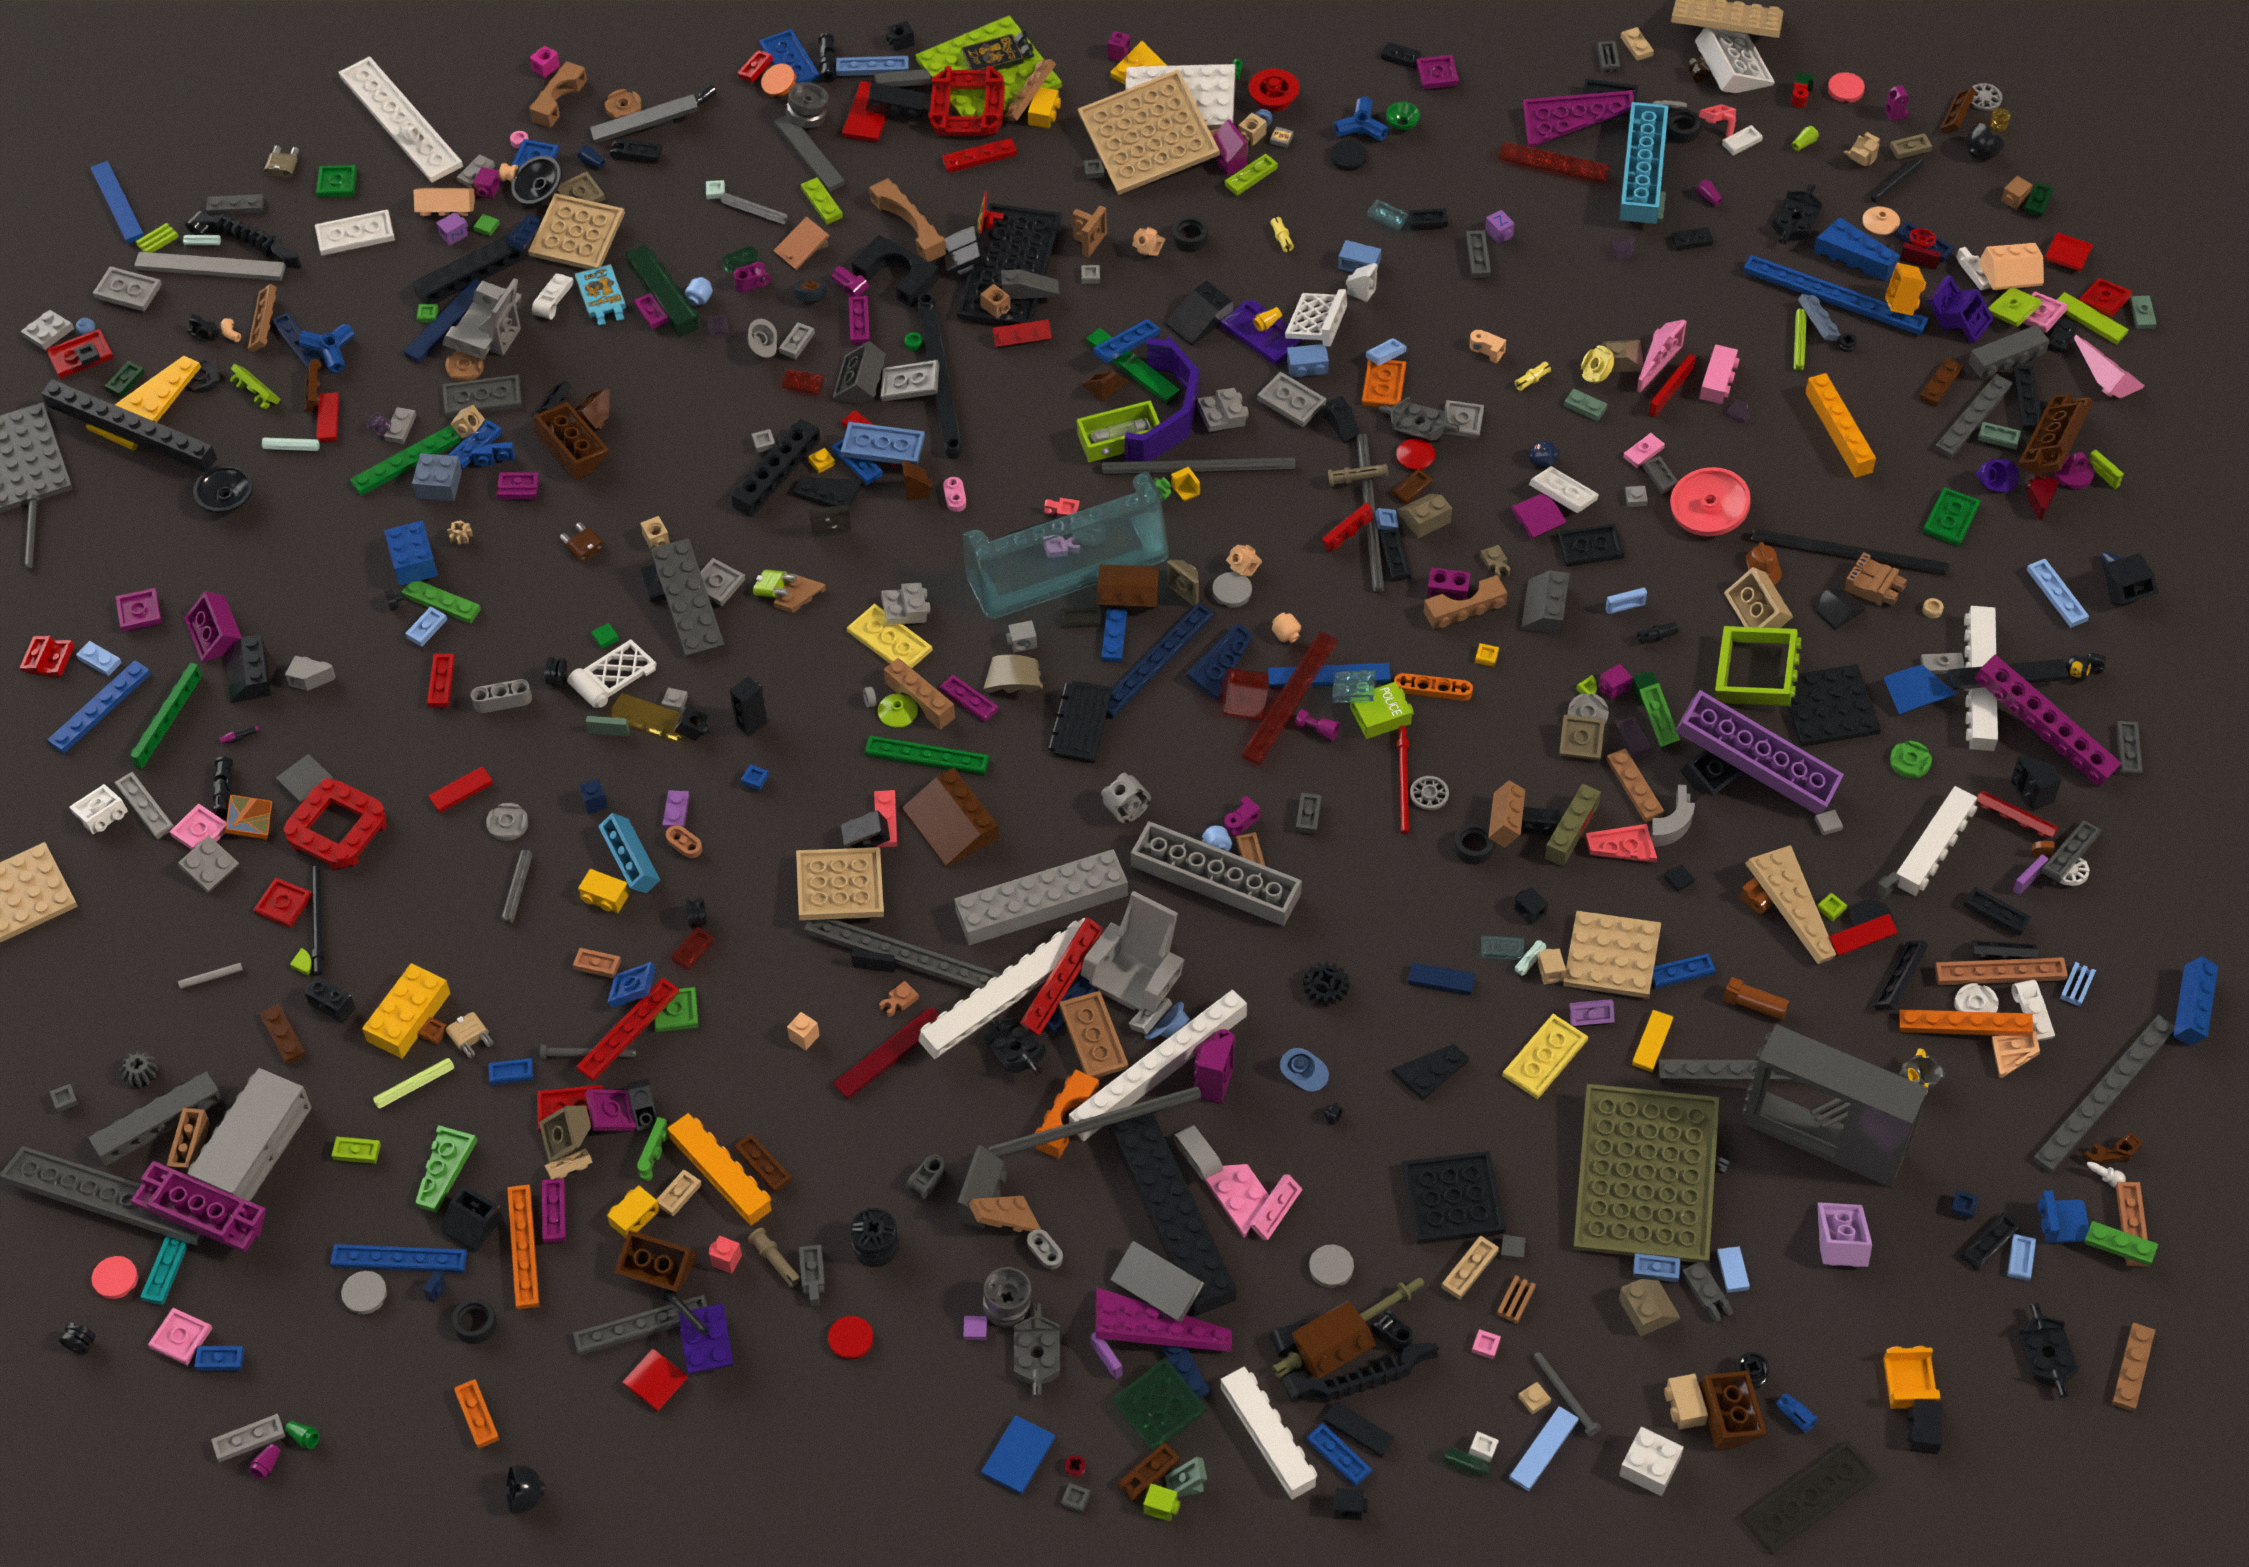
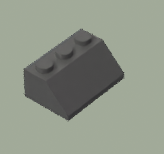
(859, 374)
(1545, 602)
(982, 1181)

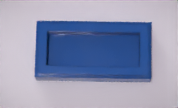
(511, 1071)

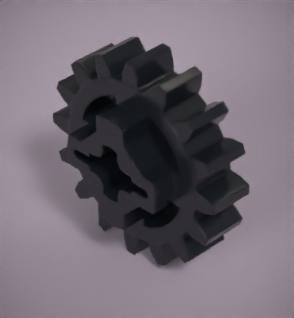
(1326, 977)

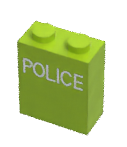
(1384, 713)

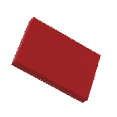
(66, 360)
(553, 1100)

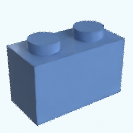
(1358, 255)
(1307, 360)

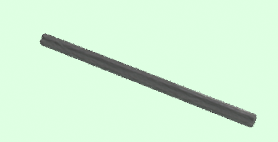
(1198, 465)
(1372, 531)
(1095, 1122)

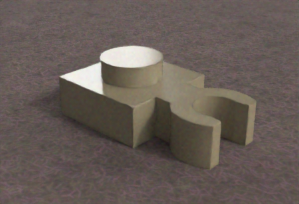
(1495, 559)

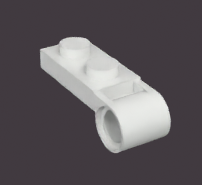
(549, 297)
(2032, 1002)

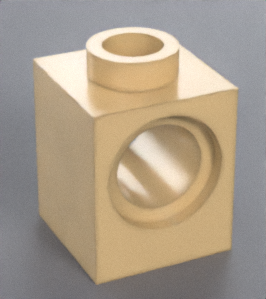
(1253, 128)
(467, 421)
(654, 532)
(1551, 966)

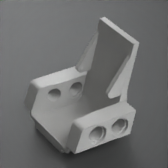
(488, 323)
(1135, 959)

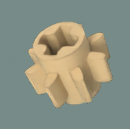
(460, 532)

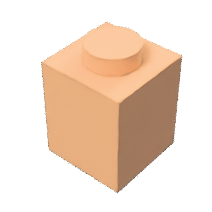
(803, 1031)

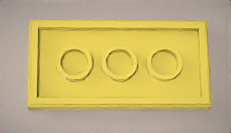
(888, 640)
(1545, 1056)

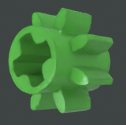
(1163, 487)

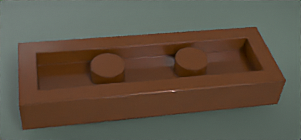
(1958, 110)
(1941, 382)
(282, 1034)
(763, 1163)

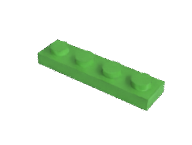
(441, 601)

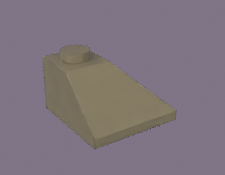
(1626, 355)
(1183, 580)
(564, 1131)

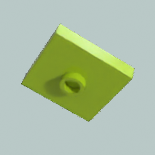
(2014, 306)

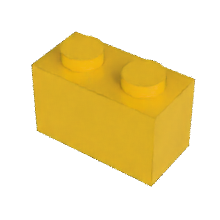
(1043, 108)
(603, 891)
(633, 1211)

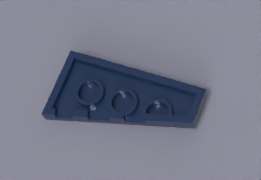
(1225, 654)

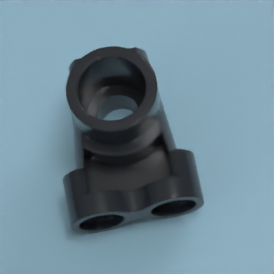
(202, 329)

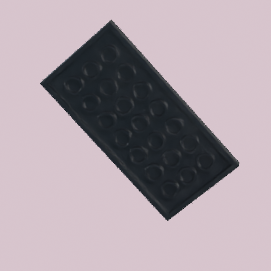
(1018, 242)

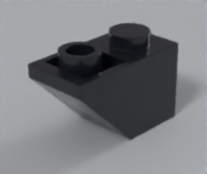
(642, 1104)

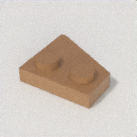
(799, 594)

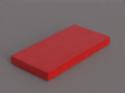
(862, 123)

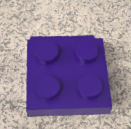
(1960, 309)
(711, 1350)

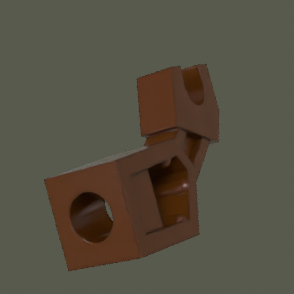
(2129, 1142)

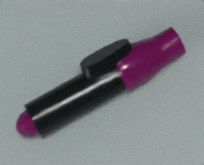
(239, 734)

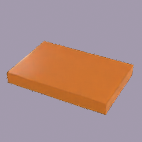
(1383, 383)

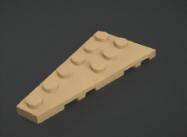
(1787, 888)

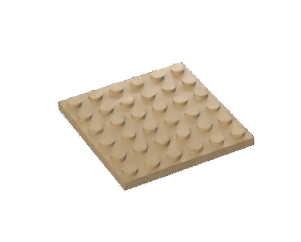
(1148, 132)

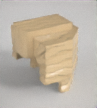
(1864, 150)

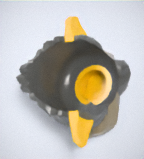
(1922, 1070)

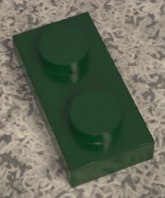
(2038, 199)
(124, 379)

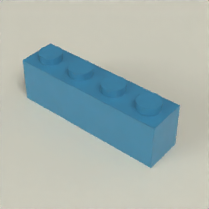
(629, 853)

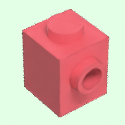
(725, 1254)

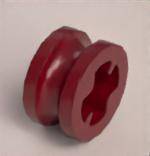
(1072, 1473)

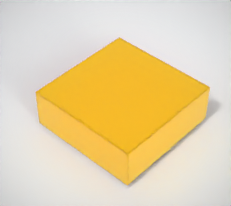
(1486, 655)

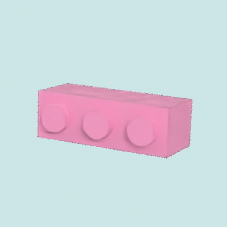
(1719, 374)

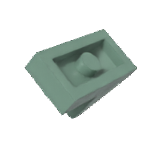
(1187, 1478)

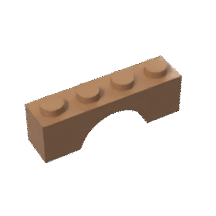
(568, 79)
(1445, 611)
(933, 703)

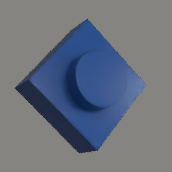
(755, 777)

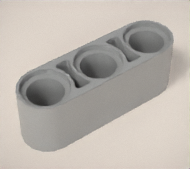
(501, 696)
(1198, 1152)

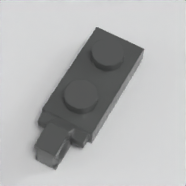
(812, 1272)

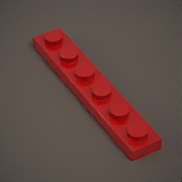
(1061, 977)
(627, 1030)

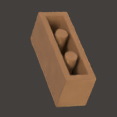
(1506, 814)
(188, 1139)

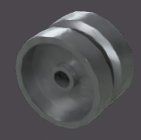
(807, 105)

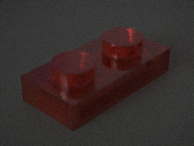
(802, 381)
(693, 948)

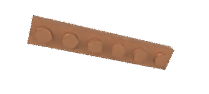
(2000, 971)

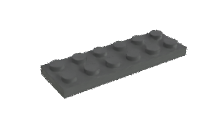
(687, 597)

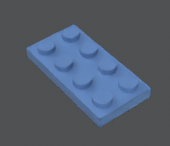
(882, 443)

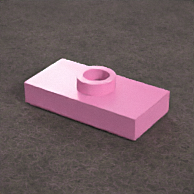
(1643, 450)

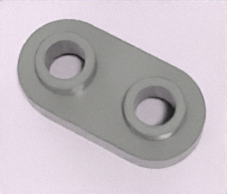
(1045, 1250)

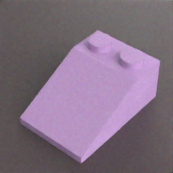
(1843, 1235)

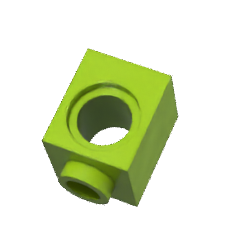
(1161, 1503)

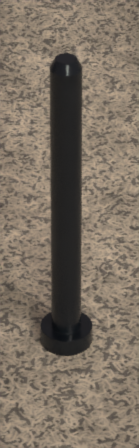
(671, 1296)

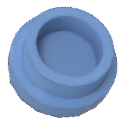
(1266, 115)
(85, 326)

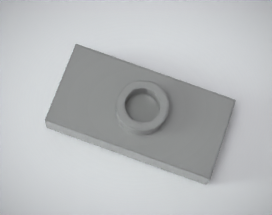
(1942, 662)

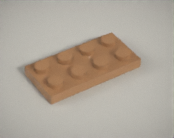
(1093, 1035)

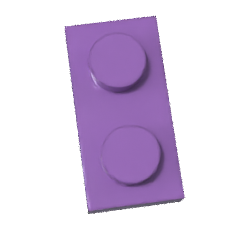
(676, 808)
(1591, 1012)

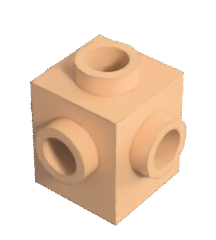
(1148, 241)
(1243, 560)

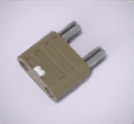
(281, 164)

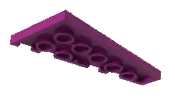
(1562, 115)
(1140, 1322)

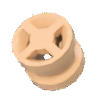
(507, 172)

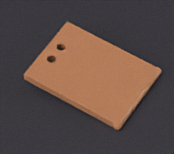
(801, 243)

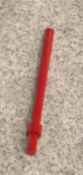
(1403, 747)

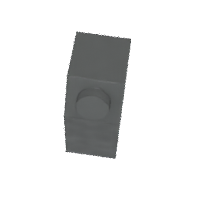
(1025, 285)

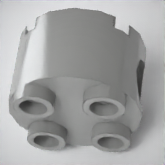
(1126, 798)

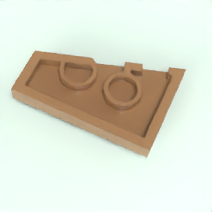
(1006, 1211)

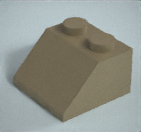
(1426, 514)
(1647, 1305)

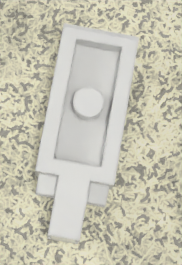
(1972, 268)

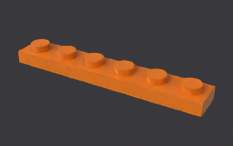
(1966, 1023)
(523, 1247)

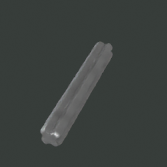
(754, 208)
(517, 886)

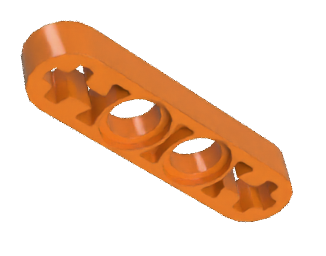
(1434, 683)

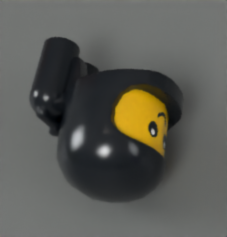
(2080, 666)

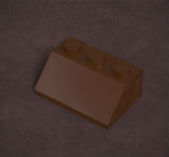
(1128, 585)
(655, 1261)
(1333, 1339)
(1732, 1409)

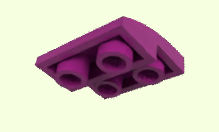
(1538, 515)

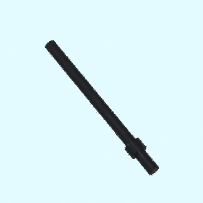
(317, 953)

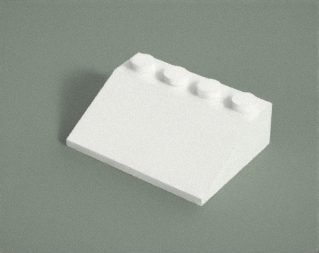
(1733, 60)

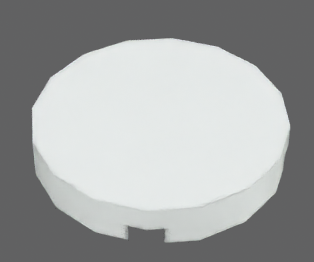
(1976, 999)

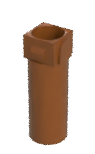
(1755, 999)

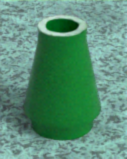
(304, 1435)

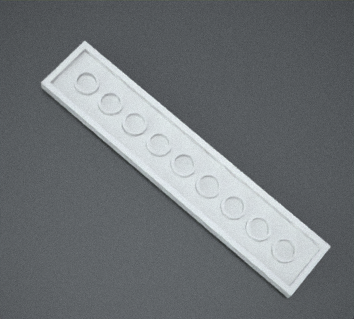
(395, 113)

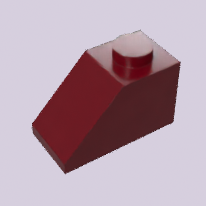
(2041, 494)

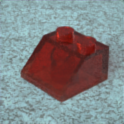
(1244, 693)

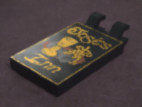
(998, 52)

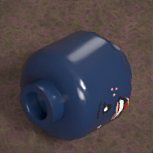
(1544, 454)

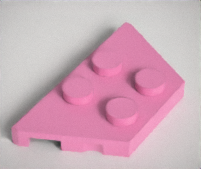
(1238, 1194)

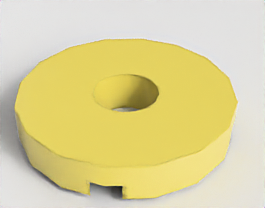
(1604, 368)

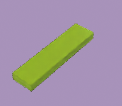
(2093, 319)

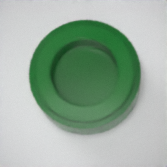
(913, 341)

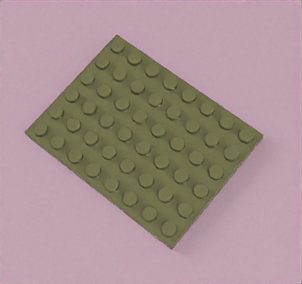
(1647, 1173)

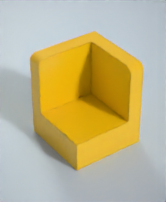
(1185, 484)

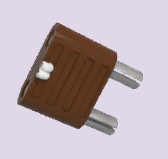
(584, 543)

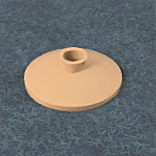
(1881, 220)

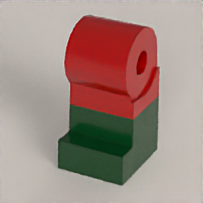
(1801, 89)

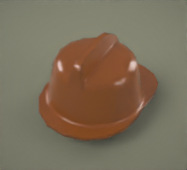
(1765, 559)

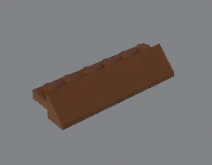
(2055, 434)

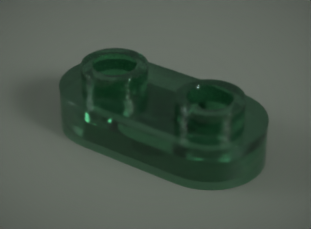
(740, 258)

